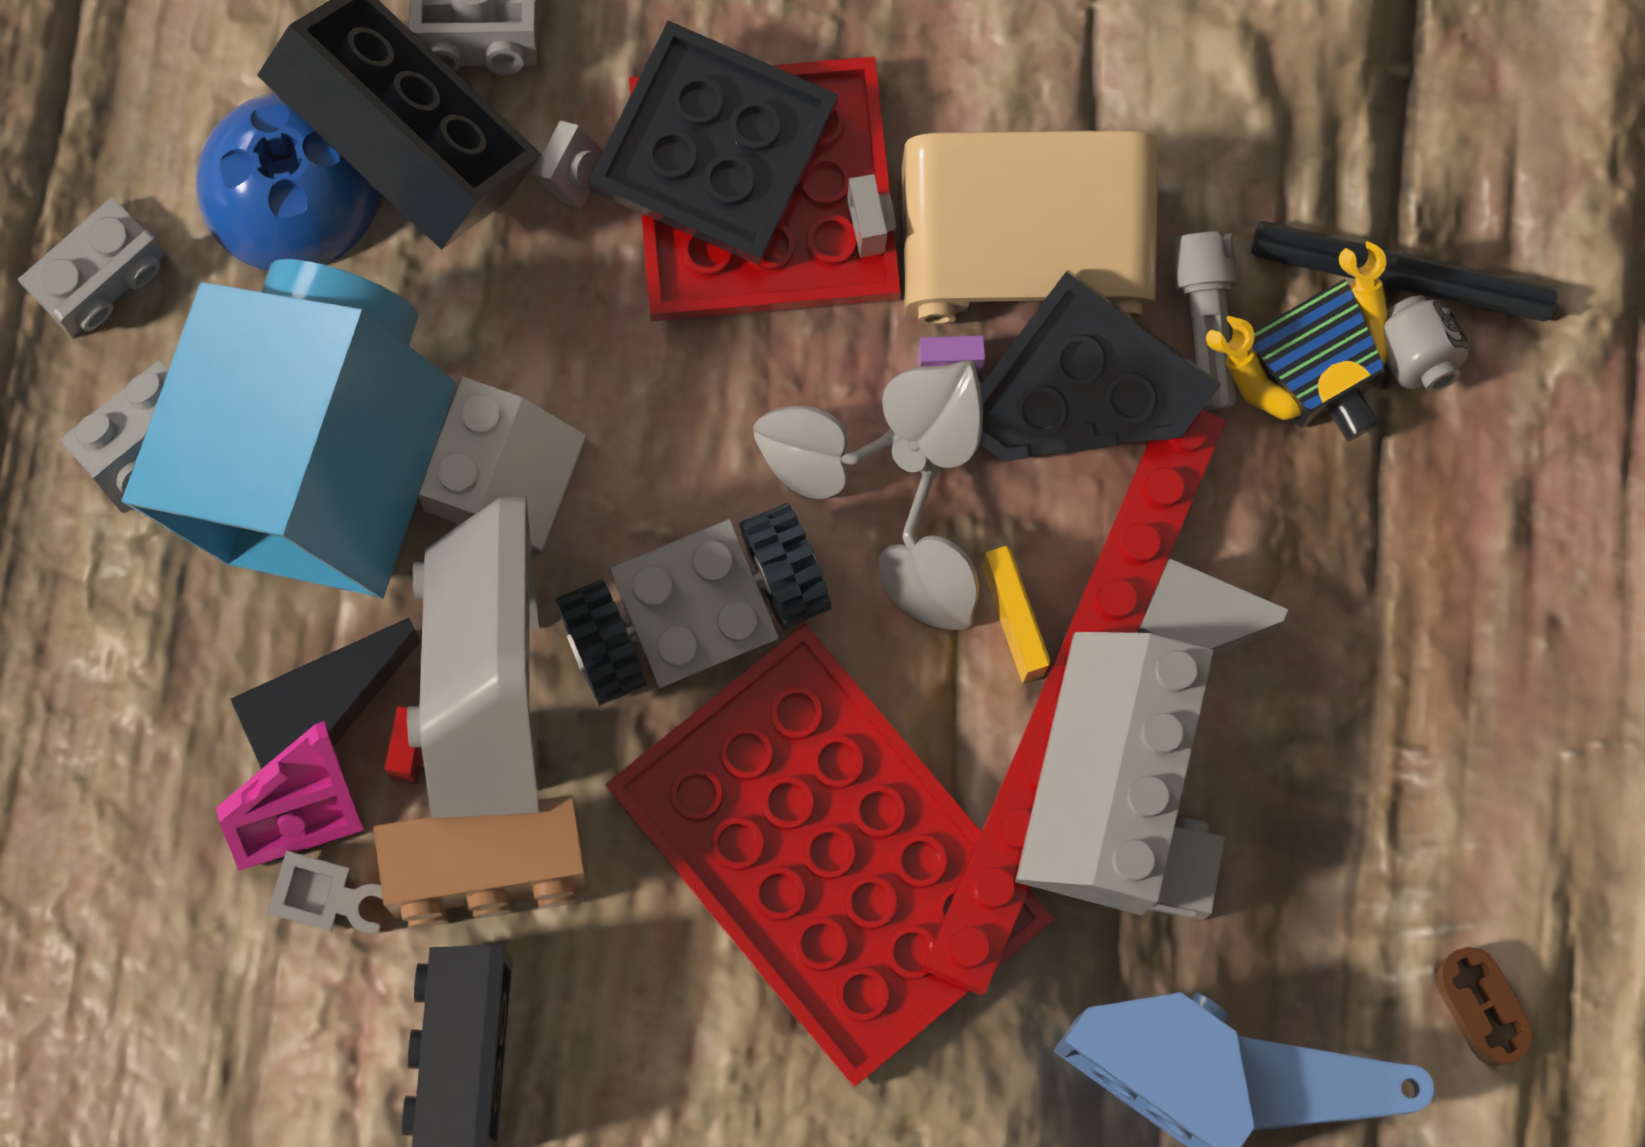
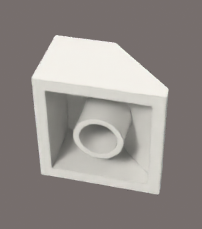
(498, 449)

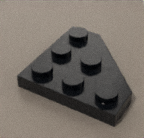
(1087, 381)

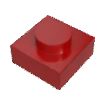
(402, 760)

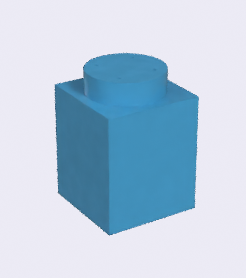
(294, 428)

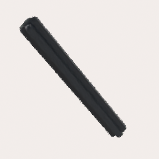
(1408, 272)

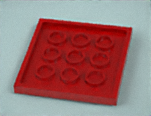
(815, 247)

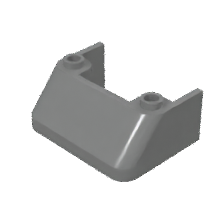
(477, 665)

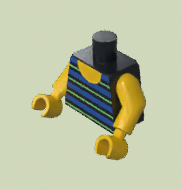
(1317, 353)

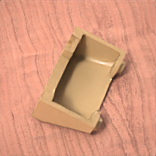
(1022, 208)

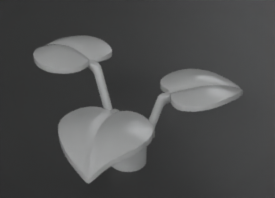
(933, 424)

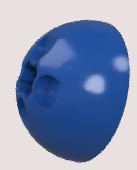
(304, 208)

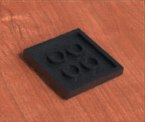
(713, 142)

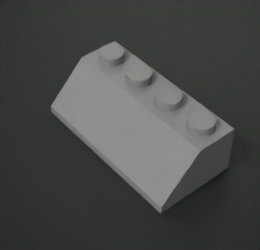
(1115, 768)

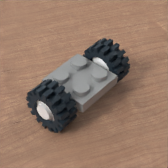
(694, 603)

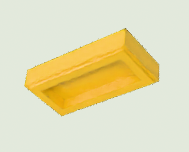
(1015, 614)

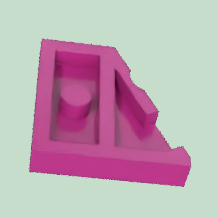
(290, 803)

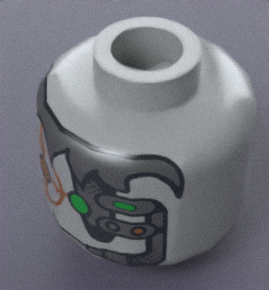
(1424, 344)

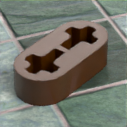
(1497, 998)

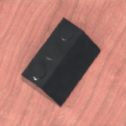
(459, 1047)

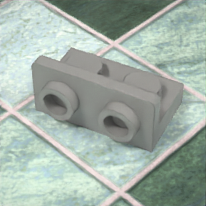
(93, 268)

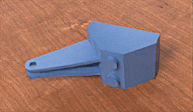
(1214, 1088)

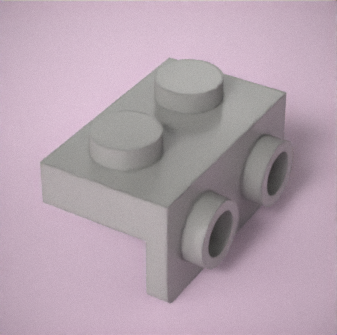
(113, 434)

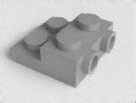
(478, 32)

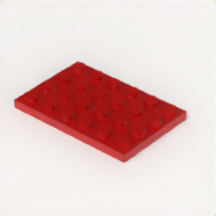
(815, 848)

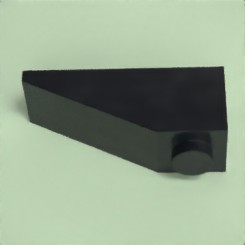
(324, 690)

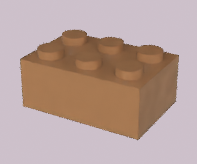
(481, 863)

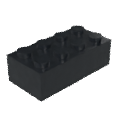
(399, 116)

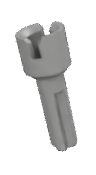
(1205, 274)

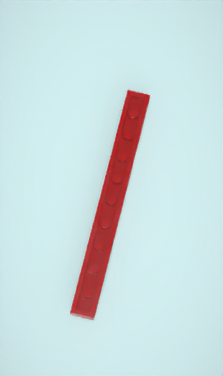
(1113, 602)

